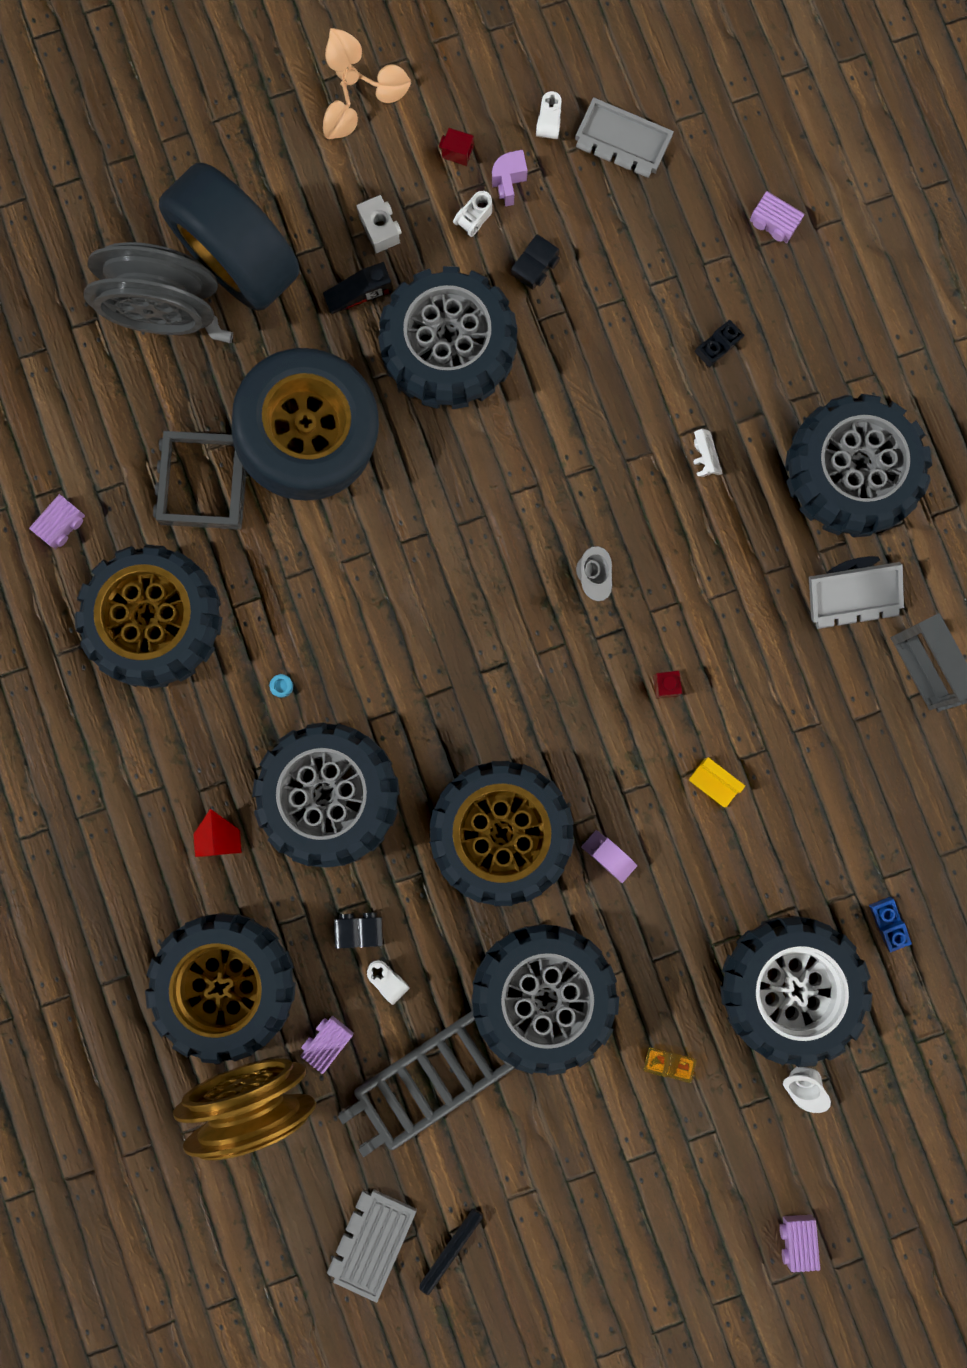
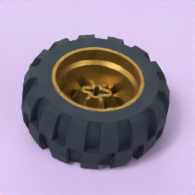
(173, 982)

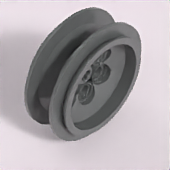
(150, 288)

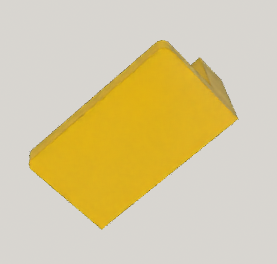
(716, 782)

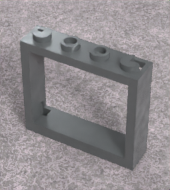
(235, 517)
(921, 668)

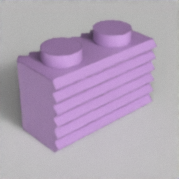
(776, 217)
(57, 522)
(327, 1044)
(801, 1243)

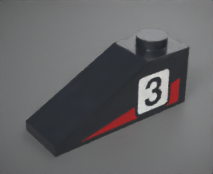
(359, 288)

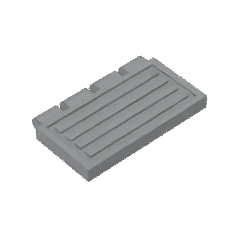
(623, 136)
(856, 593)
(373, 1246)

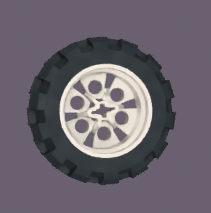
(834, 1017)

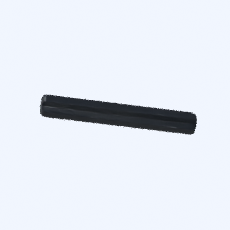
(451, 1251)

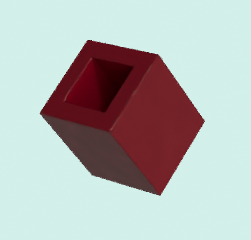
(457, 146)
(667, 684)

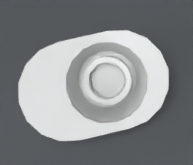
(807, 1089)

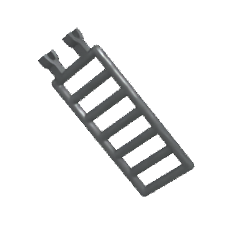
(399, 1067)

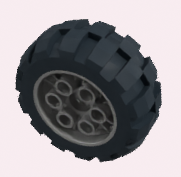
(436, 379)
(840, 504)
(372, 786)
(497, 1014)

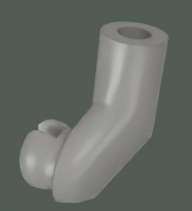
(217, 334)

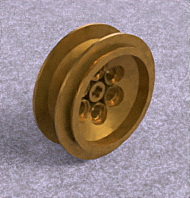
(244, 1109)

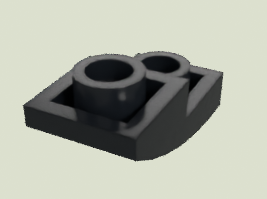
(719, 343)
(856, 563)

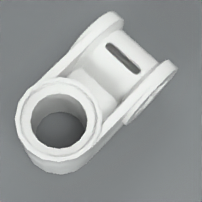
(549, 117)
(471, 216)
(390, 984)

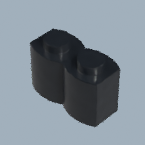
(535, 262)
(358, 932)

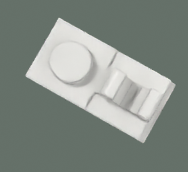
(705, 445)

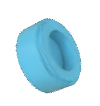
(281, 686)

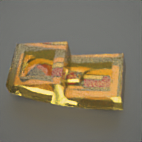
(670, 1065)

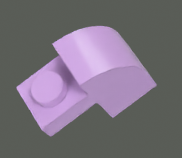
(508, 170)
(609, 856)

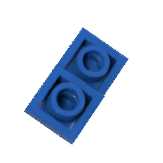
(889, 924)

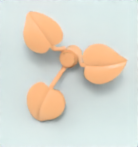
(340, 54)

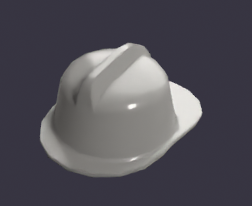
(595, 573)

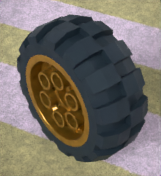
(168, 656)
(506, 882)

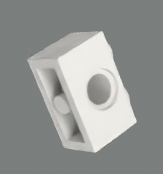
(380, 236)

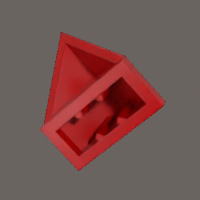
(216, 836)

